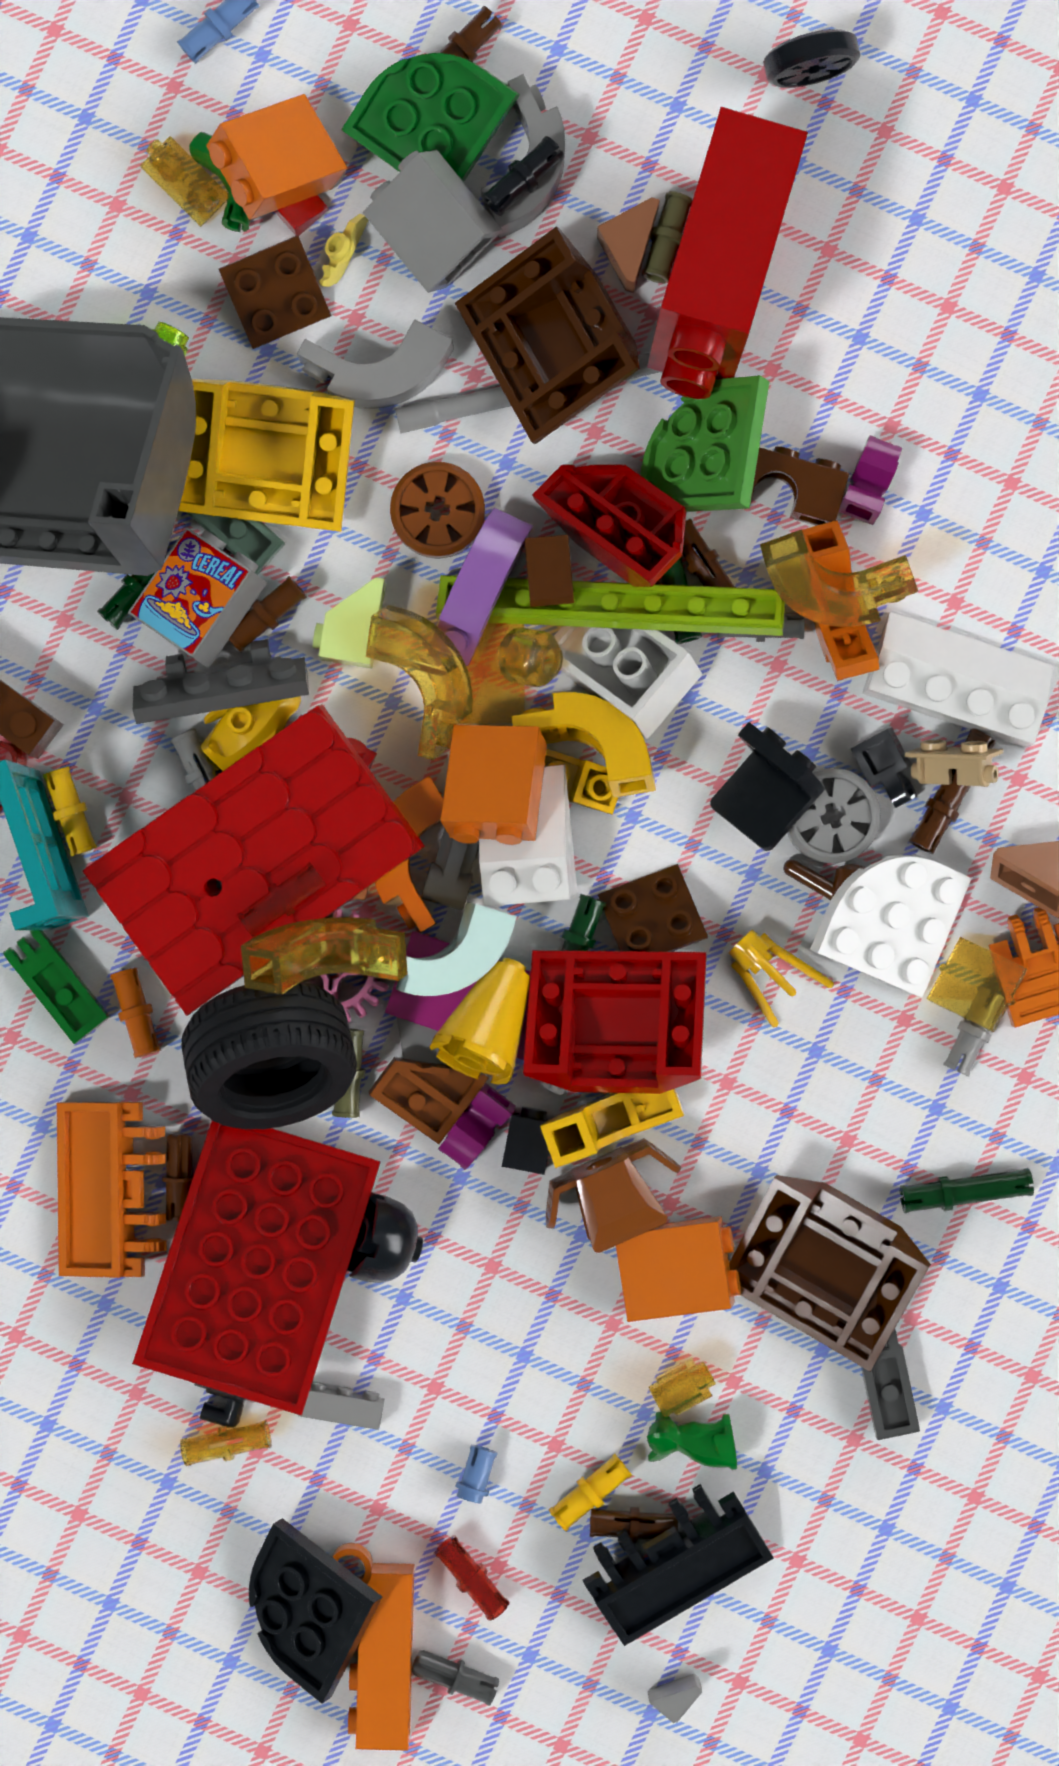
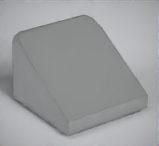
(675, 1697)

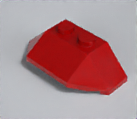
(616, 519)

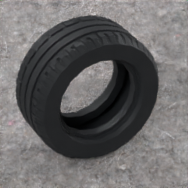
(268, 1056)

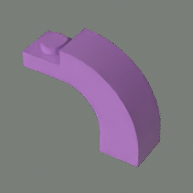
(482, 580)

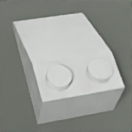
(631, 669)
(538, 868)

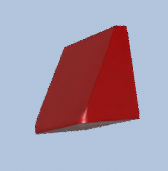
(302, 214)

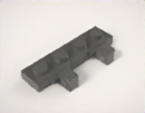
(242, 685)

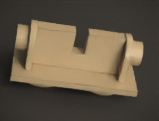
(971, 760)

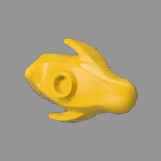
(245, 729)

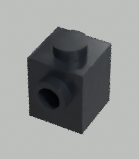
(525, 1142)

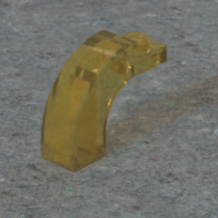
(831, 595)
(434, 665)
(320, 947)

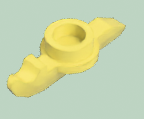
(340, 250)

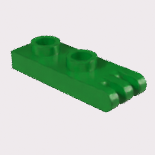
(57, 987)

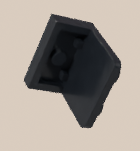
(767, 789)

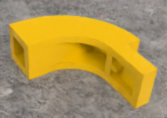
(604, 728)
(604, 1121)

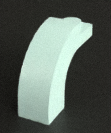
(466, 959)

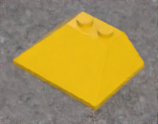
(269, 454)

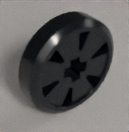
(811, 58)

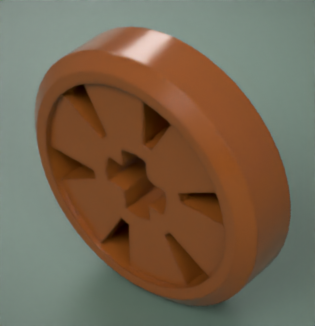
(453, 531)

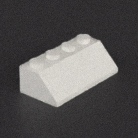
(960, 680)

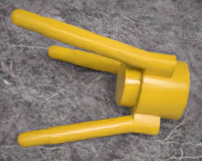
(753, 954)

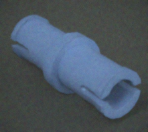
(215, 27)

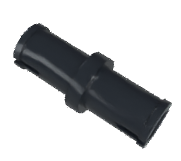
(523, 176)

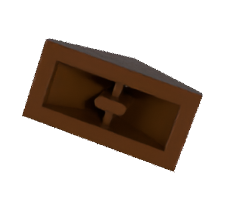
(549, 570)

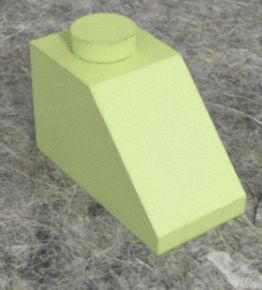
(347, 625)

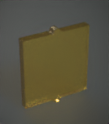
(977, 984)

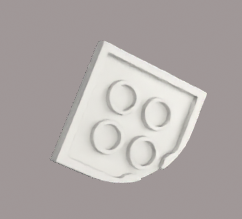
(893, 920)

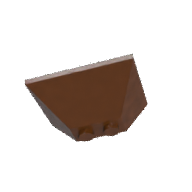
(549, 334)
(828, 1267)

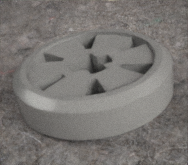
(856, 826)

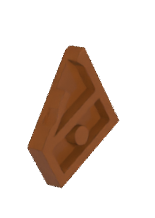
(426, 1094)

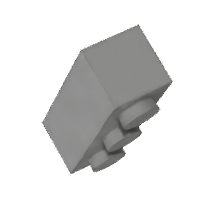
(344, 1406)

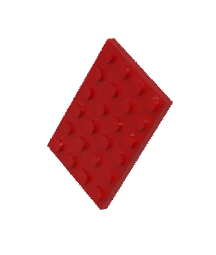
(257, 1265)

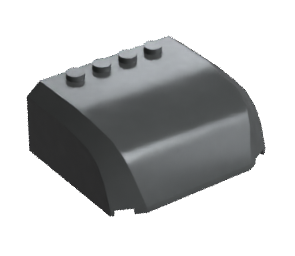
(91, 444)

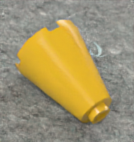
(487, 1024)

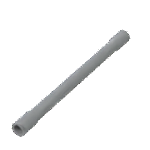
(433, 412)

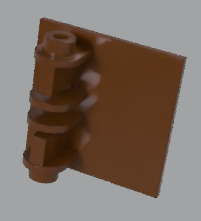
(275, 292)
(653, 913)

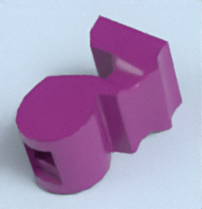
(870, 480)
(476, 1126)

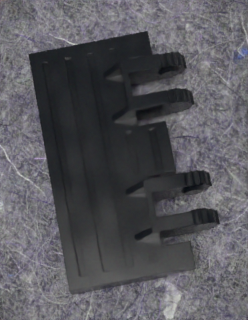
(678, 1569)

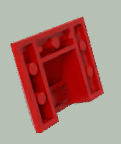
(615, 1020)

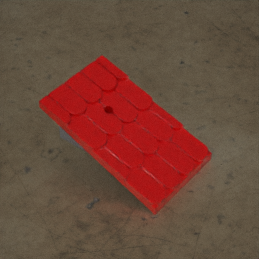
(234, 837)

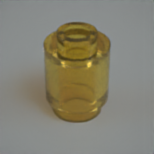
(682, 1387)

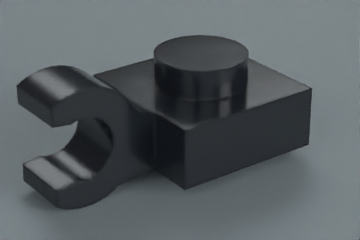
(882, 761)

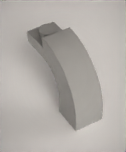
(536, 127)
(385, 382)

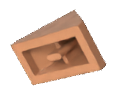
(627, 239)
(1030, 873)

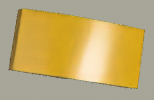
(585, 782)

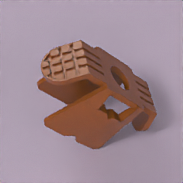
(612, 1197)

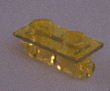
(184, 180)

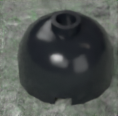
(385, 1241)

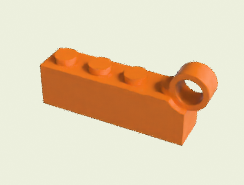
(384, 1657)

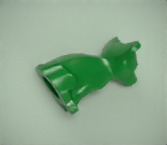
(702, 1442)

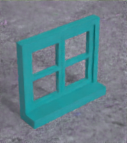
(40, 851)

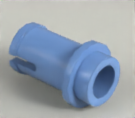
(476, 1474)

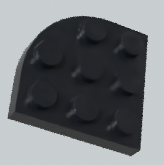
(308, 1609)

